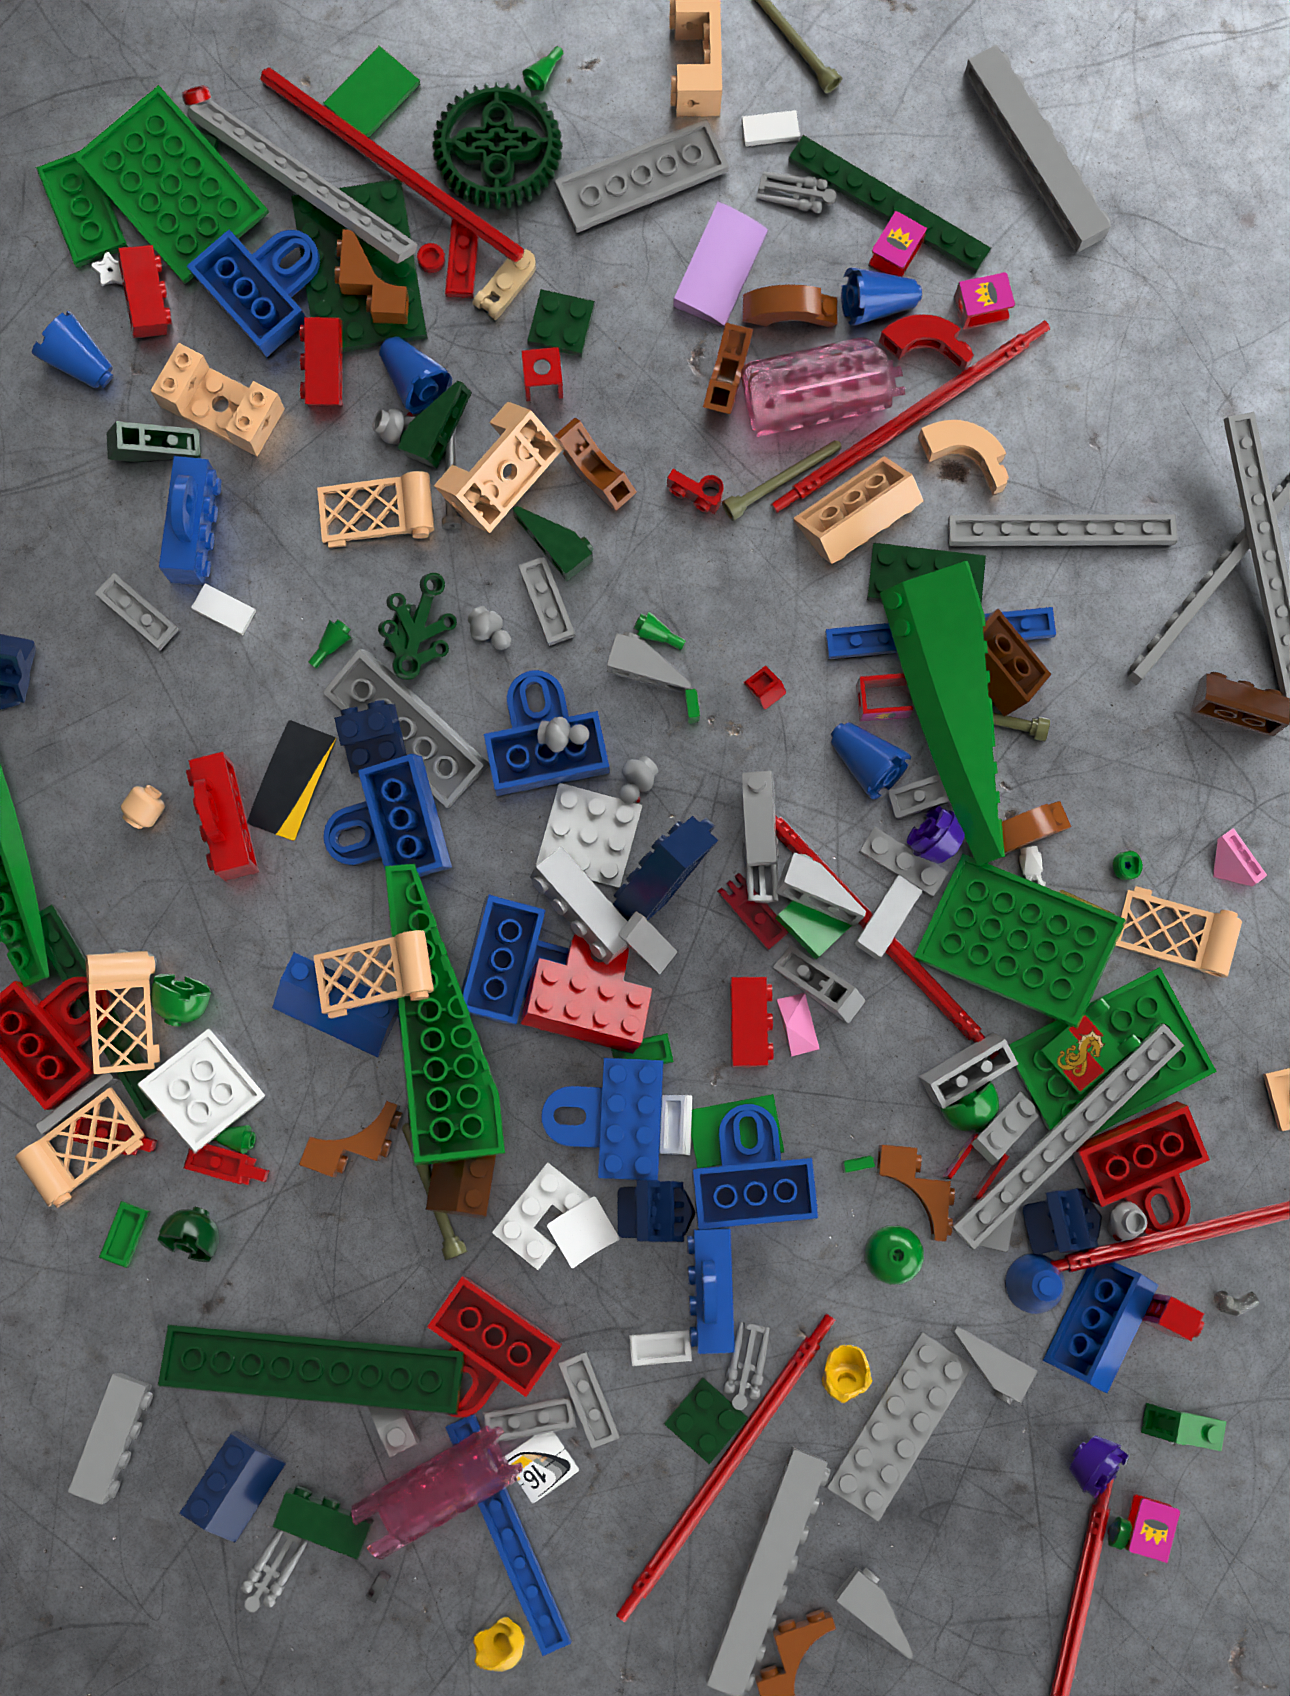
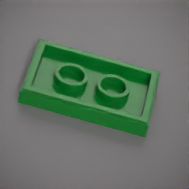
(372, 92)
(706, 1124)

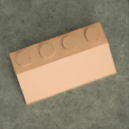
(859, 509)

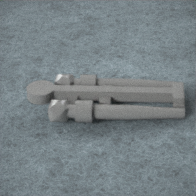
(828, 196)
(762, 897)
(740, 1401)
(253, 1602)

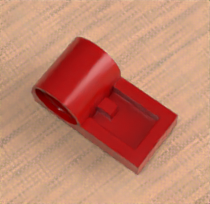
(683, 486)

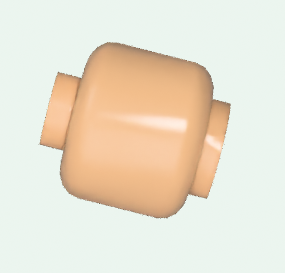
(142, 806)

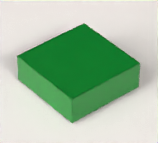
(692, 706)
(857, 1164)

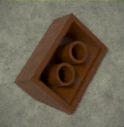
(1012, 665)
(1241, 704)
(461, 1187)

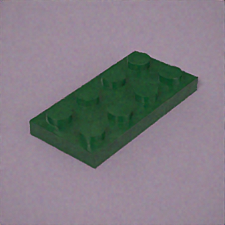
(899, 563)

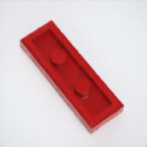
(461, 262)

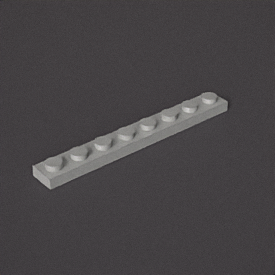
(1062, 530)

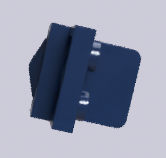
(15, 668)
(654, 1211)
(1063, 1222)

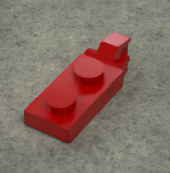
(103, 1131)
(225, 1165)

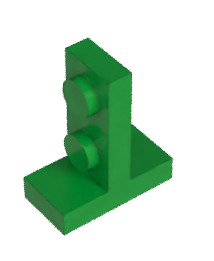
(1183, 1427)

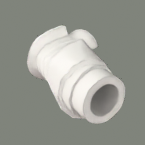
(1031, 864)

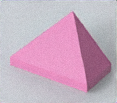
(1235, 861)
(798, 1024)

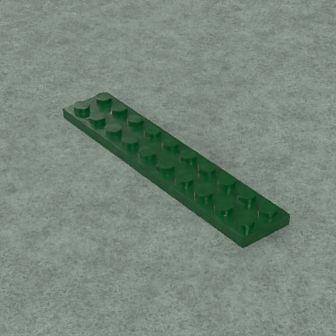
(312, 1369)

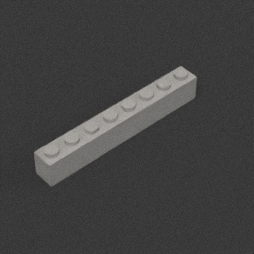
(1037, 148)
(766, 1573)

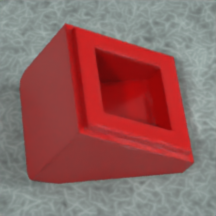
(765, 687)

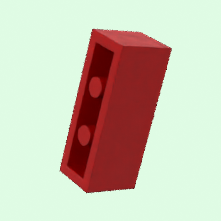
(144, 291)
(322, 361)
(750, 1022)
(1174, 1317)

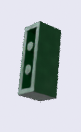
(322, 1522)

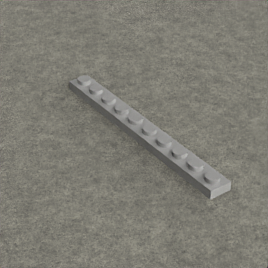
(302, 180)
(1263, 537)
(1194, 600)
(1067, 1136)

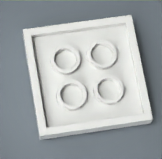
(593, 831)
(201, 1090)

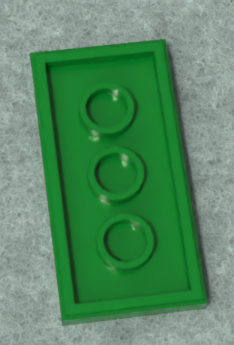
(81, 211)

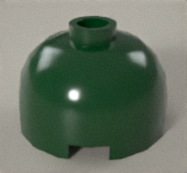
(191, 1233)

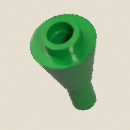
(538, 74)
(653, 629)
(334, 637)
(237, 1138)

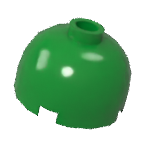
(179, 1000)
(973, 1110)
(881, 1247)

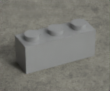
(968, 1070)

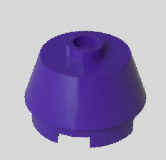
(937, 836)
(1097, 1464)

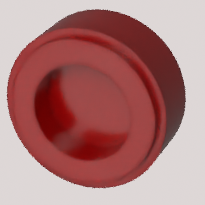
(196, 95)
(431, 258)

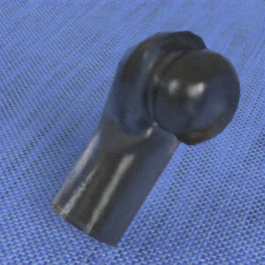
(1235, 1306)

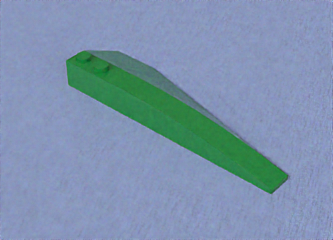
(942, 655)
(19, 909)
(446, 1075)

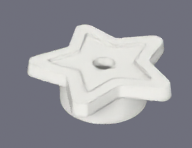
(104, 275)

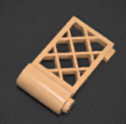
(411, 496)
(1216, 941)
(117, 972)
(410, 972)
(52, 1175)

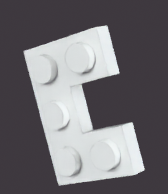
(518, 1224)

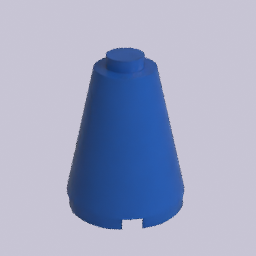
(877, 295)
(73, 351)
(413, 374)
(869, 758)
(1034, 1283)

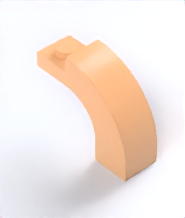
(968, 440)

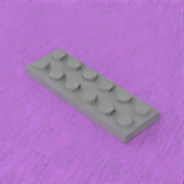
(641, 175)
(899, 1426)

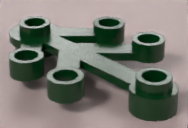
(416, 630)

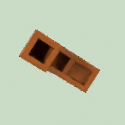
(789, 302)
(727, 370)
(593, 466)
(1034, 825)

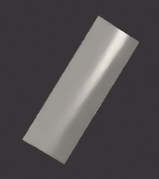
(447, 757)

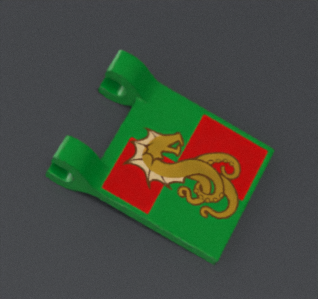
(1087, 1051)

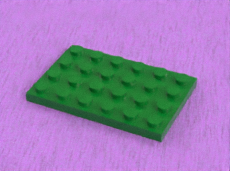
(170, 181)
(1020, 940)
(1133, 1010)

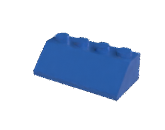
(362, 1027)
(1101, 1324)

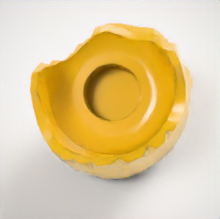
(846, 1373)
(499, 1646)

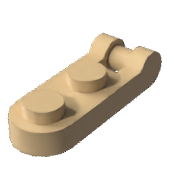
(505, 285)

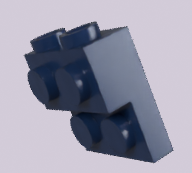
(370, 735)

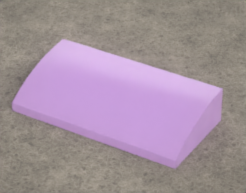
(720, 265)

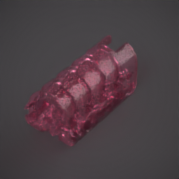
(819, 388)
(437, 1490)

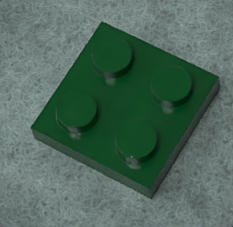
(561, 322)
(705, 1420)

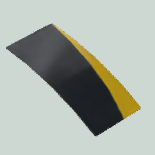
(290, 780)

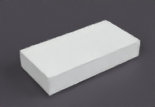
(770, 128)
(223, 609)
(675, 1124)
(660, 1348)

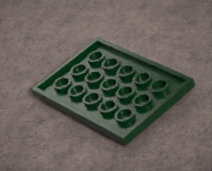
(325, 297)

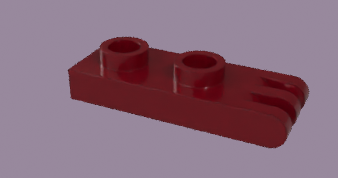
(756, 916)

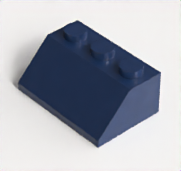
(232, 1487)

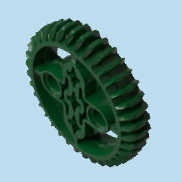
(492, 133)

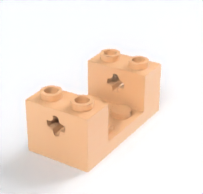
(698, 87)
(192, 389)
(483, 492)

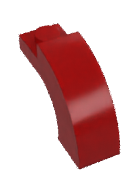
(927, 332)

